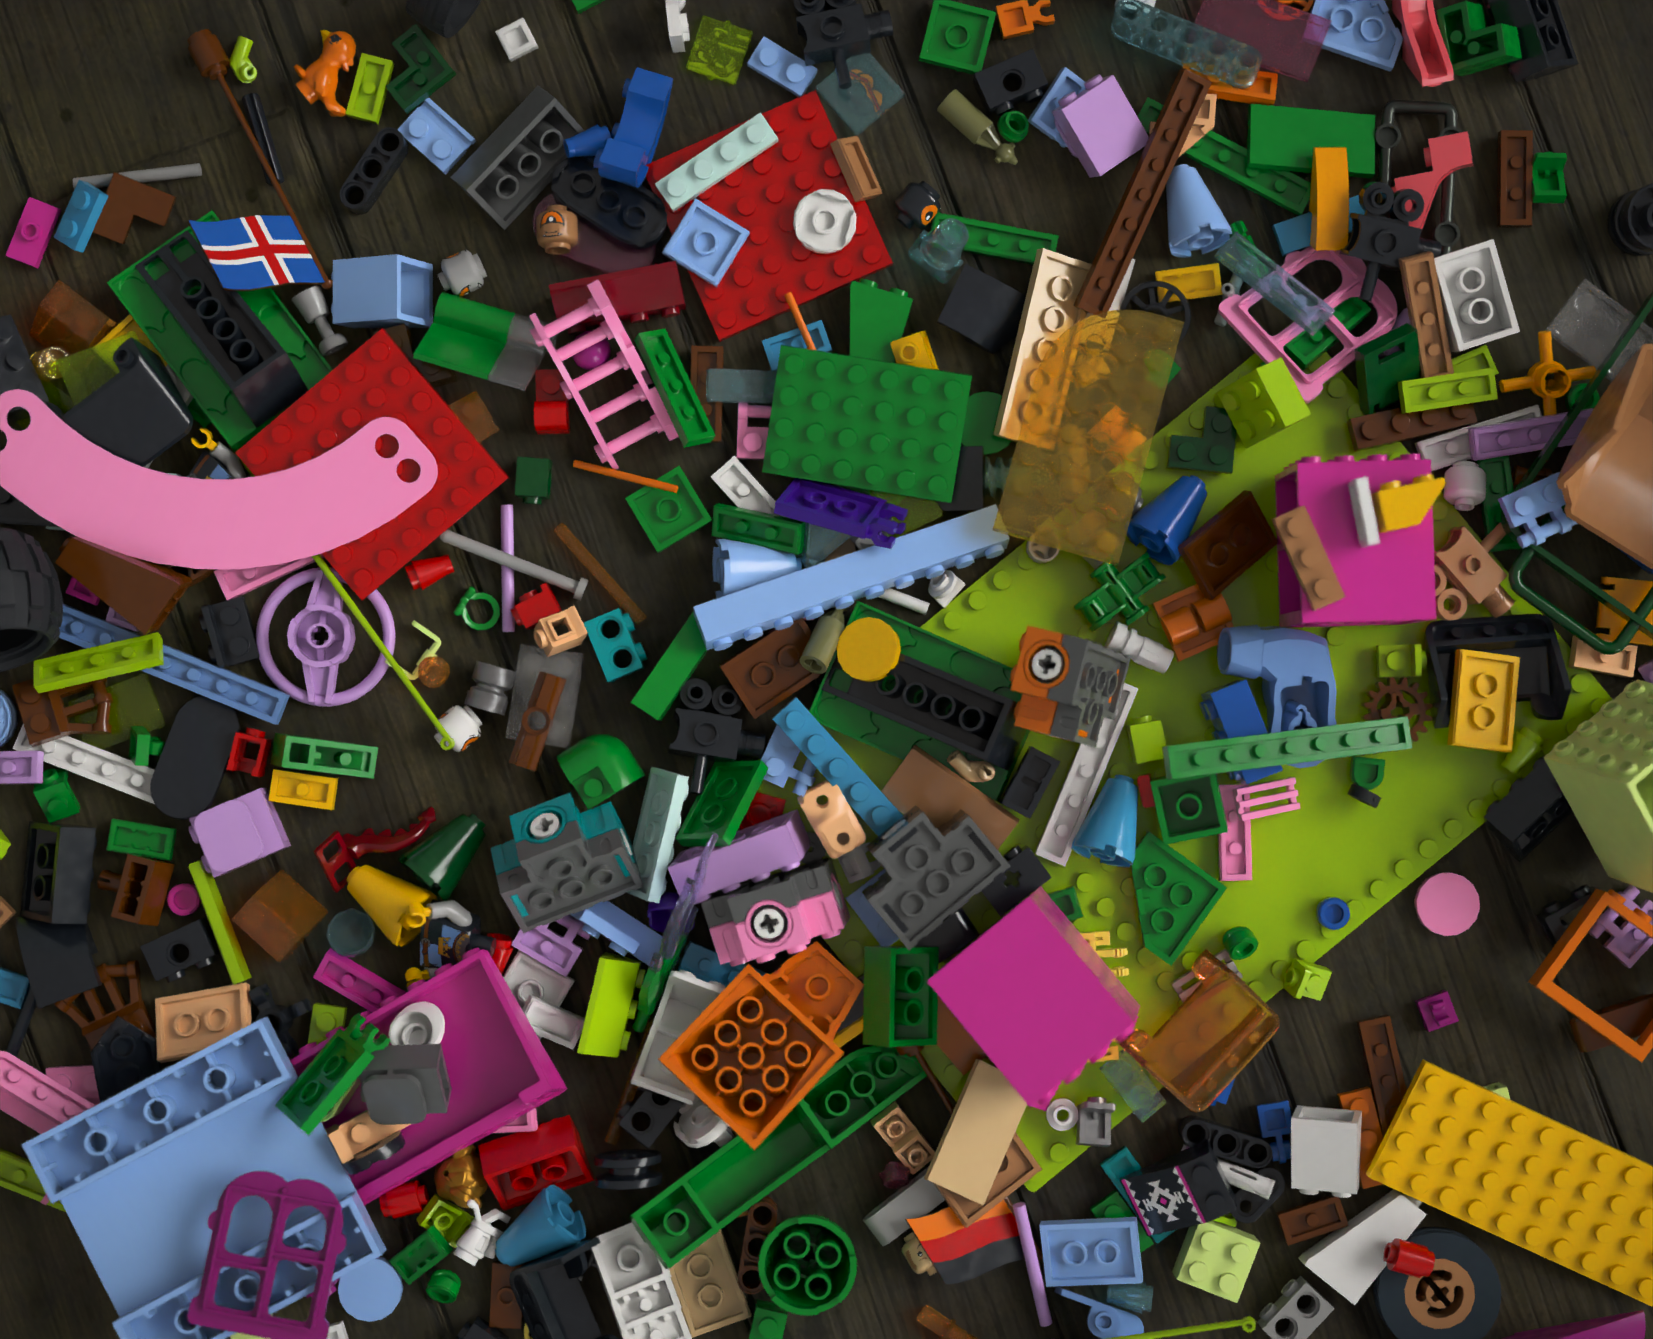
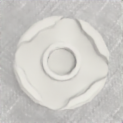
(824, 221)

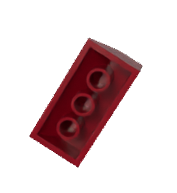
(632, 293)

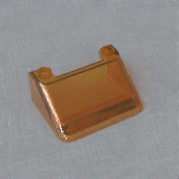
(1206, 1036)

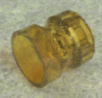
(50, 356)

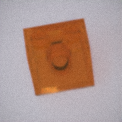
(69, 321)
(280, 916)

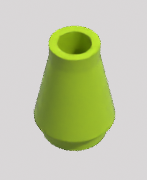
(1525, 747)

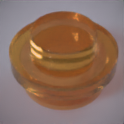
(433, 671)

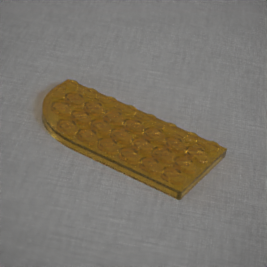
(1089, 433)

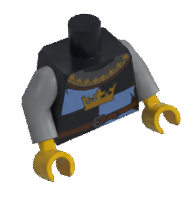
(218, 463)
(445, 936)

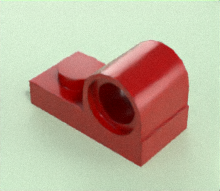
(551, 403)

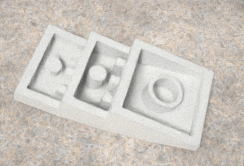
(638, 1287)

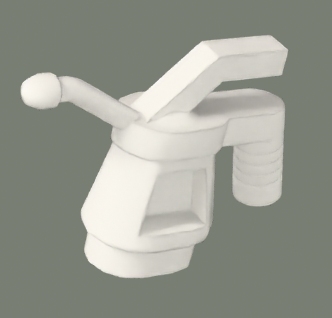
(480, 1236)

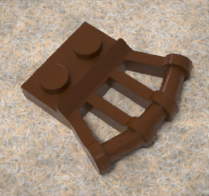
(47, 717)
(134, 1012)

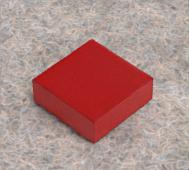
(1145, 790)

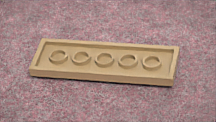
(1044, 318)

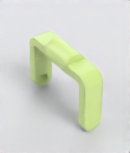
(428, 652)

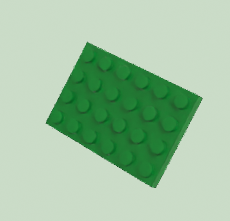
(866, 423)

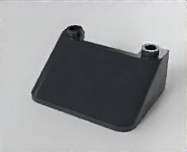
(135, 411)
(1527, 636)

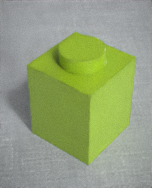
(1146, 739)

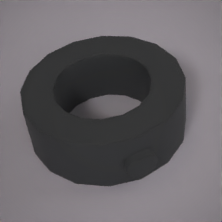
(1364, 795)

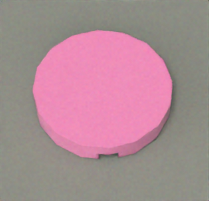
(1447, 903)

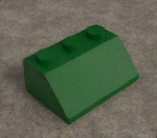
(898, 1000)

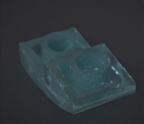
(1133, 1086)

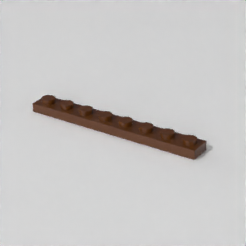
(1143, 192)

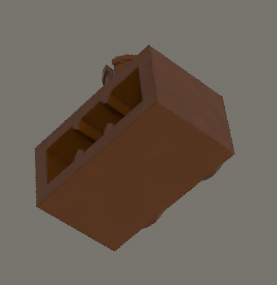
(139, 889)

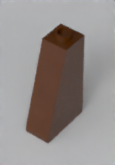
(131, 586)

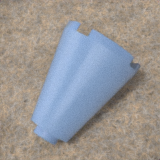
(1193, 214)
(745, 565)

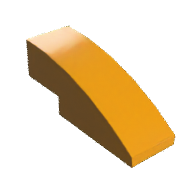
(1329, 199)

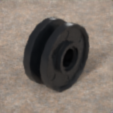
(628, 1169)

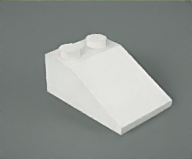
(1474, 296)

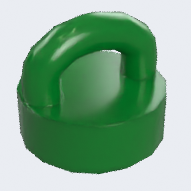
(1239, 942)
(443, 1286)

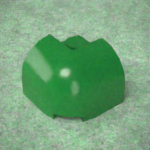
(599, 767)

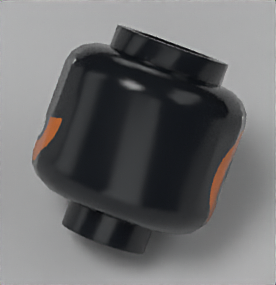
(917, 205)

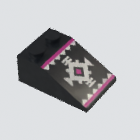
(1180, 1190)

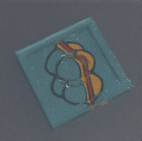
(869, 96)

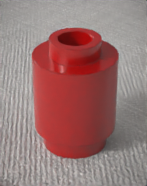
(404, 1200)
(1409, 1258)

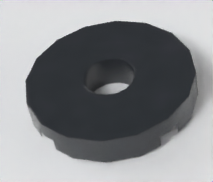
(374, 1153)

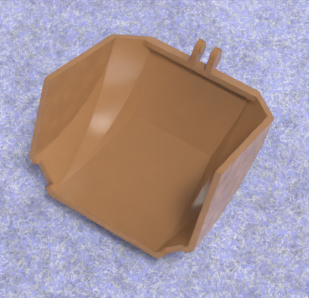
(1611, 463)

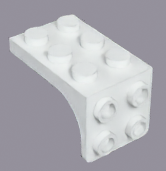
(680, 1005)

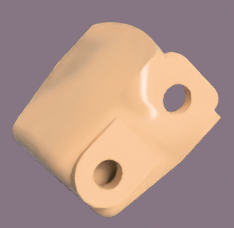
(832, 821)

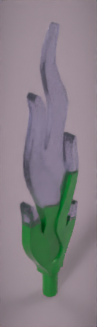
(672, 943)

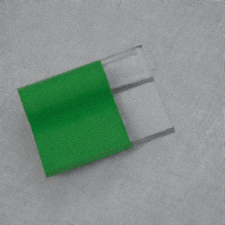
(482, 342)

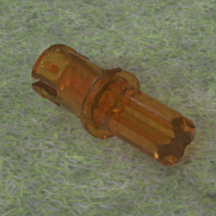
(941, 1325)

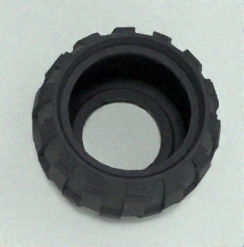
(28, 600)

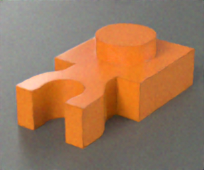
(1018, 18)

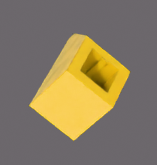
(1406, 505)

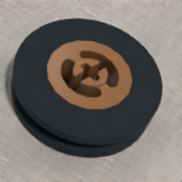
(1466, 1267)

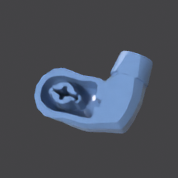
(1294, 671)

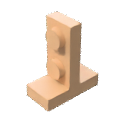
(358, 1135)

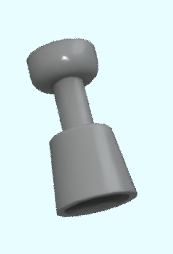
(314, 309)

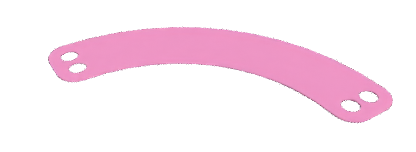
(208, 520)

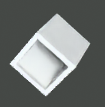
(1325, 1150)

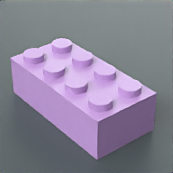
(751, 855)

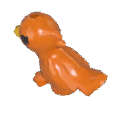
(321, 76)

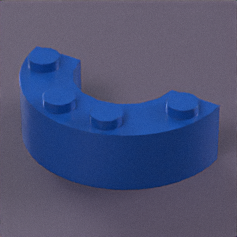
(638, 133)

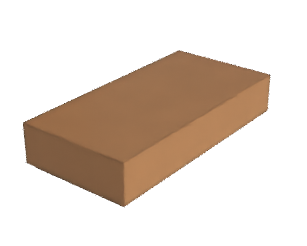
(856, 168)

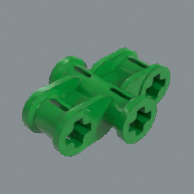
(1111, 597)

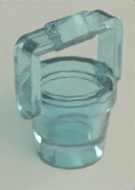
(941, 249)

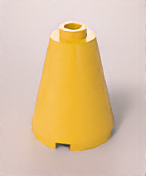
(387, 901)

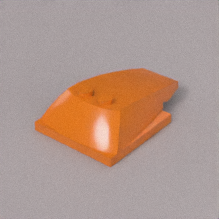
(766, 1041)

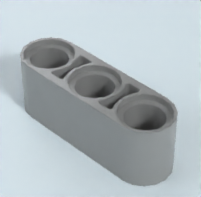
(911, 1201)

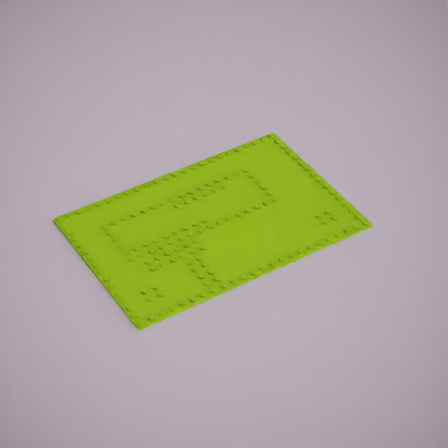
(1299, 856)

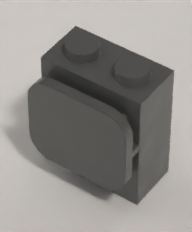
(405, 1084)

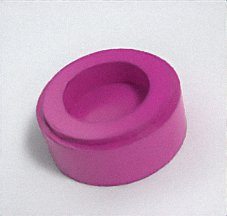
(184, 899)

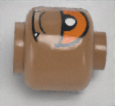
(557, 230)

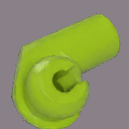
(241, 63)

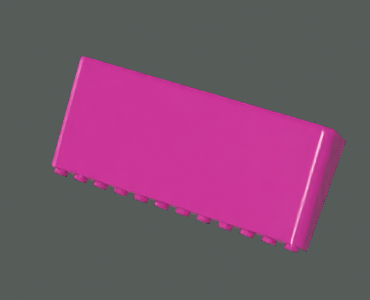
(491, 1063)

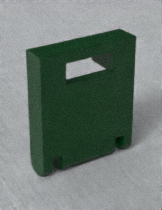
(1379, 378)

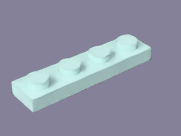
(716, 162)

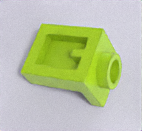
(1400, 660)
(1306, 979)

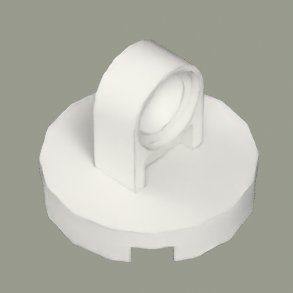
(701, 1126)

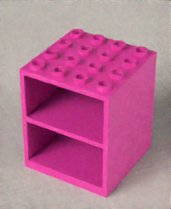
(1381, 581)
(1036, 998)

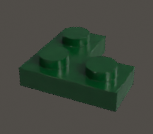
(426, 72)
(1211, 452)

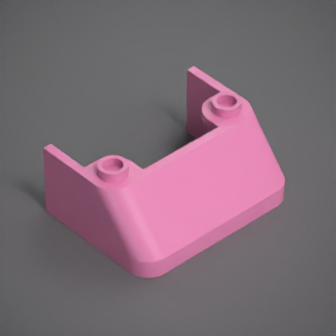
(36, 1097)

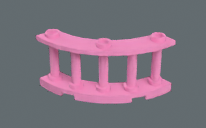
(625, 359)

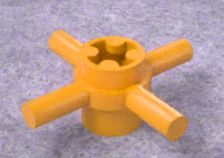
(1536, 376)

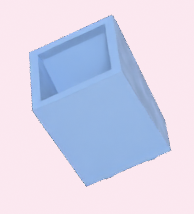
(382, 292)

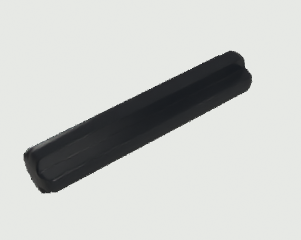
(261, 131)

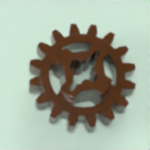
(1394, 699)

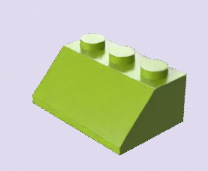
(611, 1006)

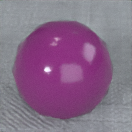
(593, 355)

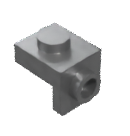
(1094, 1122)

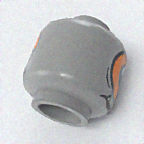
(462, 273)

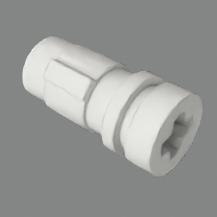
(1139, 648)

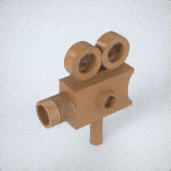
(1471, 574)

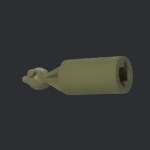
(975, 126)
(823, 641)

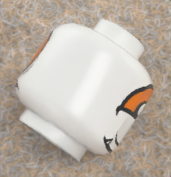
(461, 725)

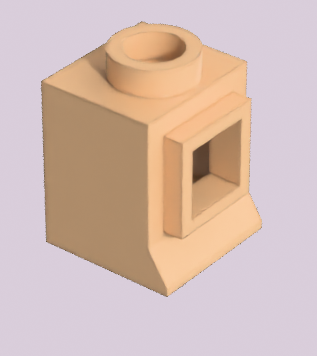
(547, 638)

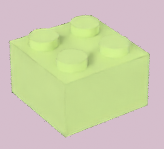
(1216, 1259)

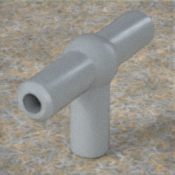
(1228, 290)

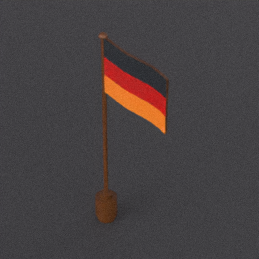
(961, 1251)

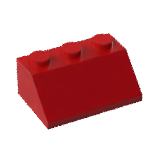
(533, 1160)

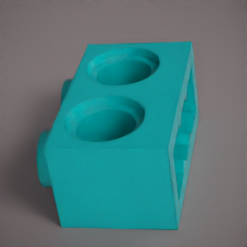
(608, 648)

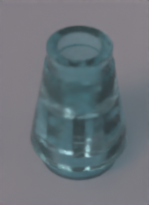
(1131, 1296)

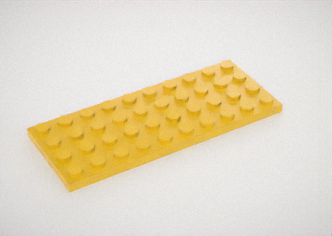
(1522, 1179)

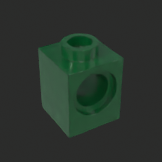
(533, 479)

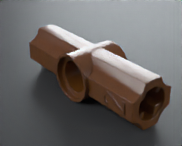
(531, 741)

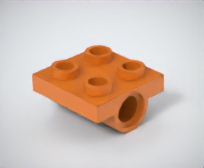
(1192, 621)

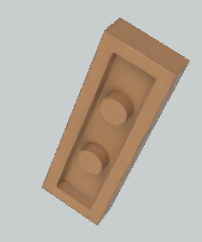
(1308, 558)

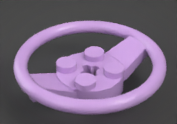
(321, 661)

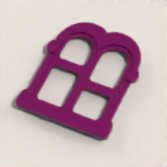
(283, 1199)

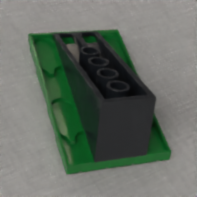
(228, 348)
(932, 699)

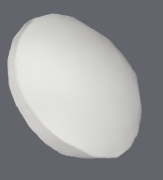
(418, 1025)

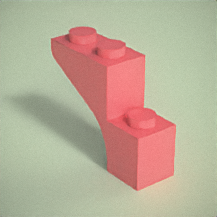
(1422, 42)
(1445, 156)

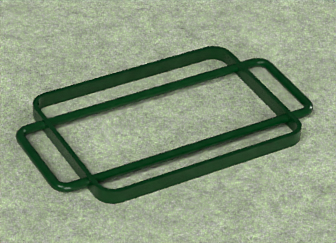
(1635, 619)

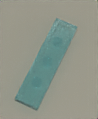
(1274, 284)

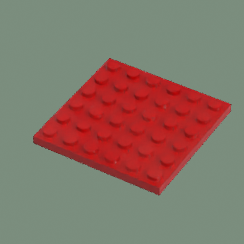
(763, 201)
(367, 386)

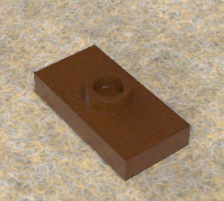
(503, 1304)

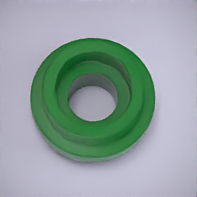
(1013, 126)

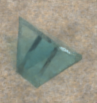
(819, 543)

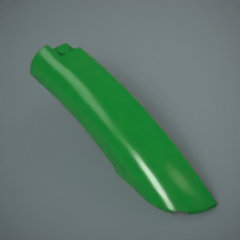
(740, 1177)

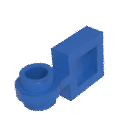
(1276, 1121)

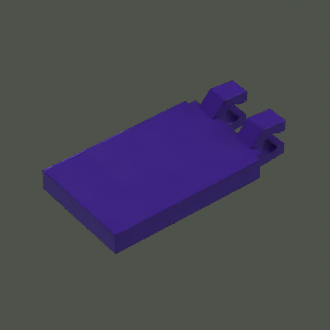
(841, 511)

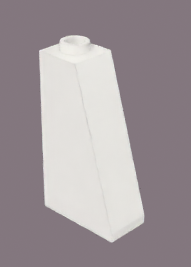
(1354, 1254)

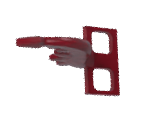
(368, 842)

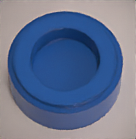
(1332, 913)

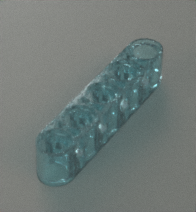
(1186, 43)

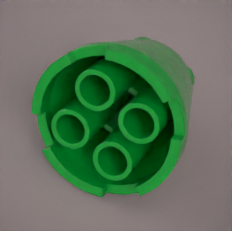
(809, 1284)

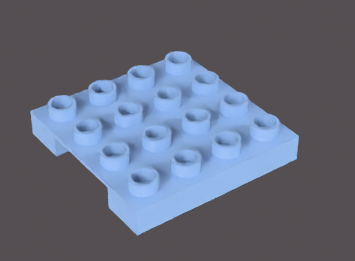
(153, 1168)

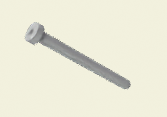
(515, 563)

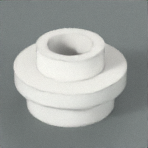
(1059, 1104)

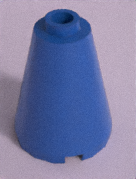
(1168, 519)

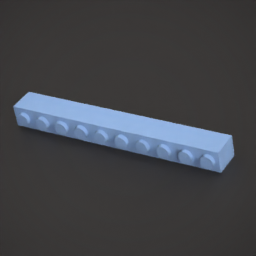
(849, 578)

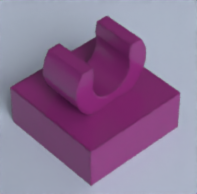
(1436, 1011)

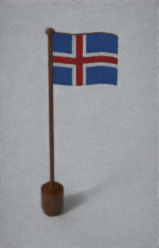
(259, 248)

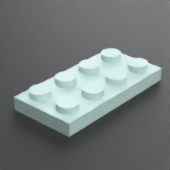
(657, 829)

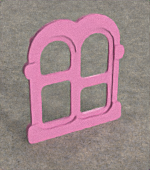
(1270, 348)

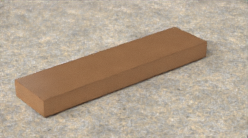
(1426, 313)

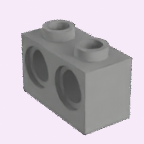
(1302, 1320)

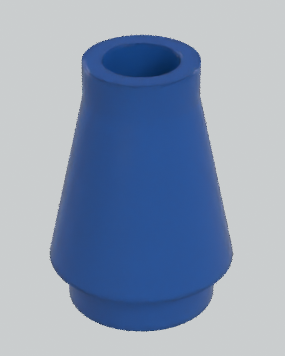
(586, 142)

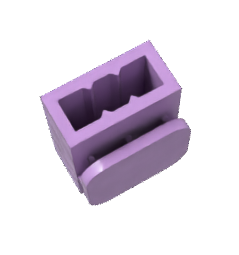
(1099, 125)
(238, 832)

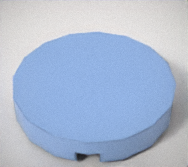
(371, 1290)

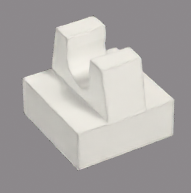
(857, 865)

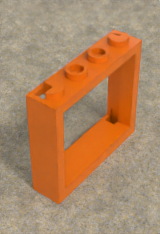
(1564, 948)

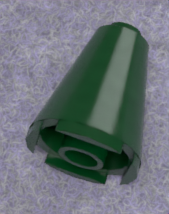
(445, 854)

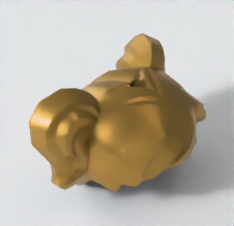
(464, 1177)

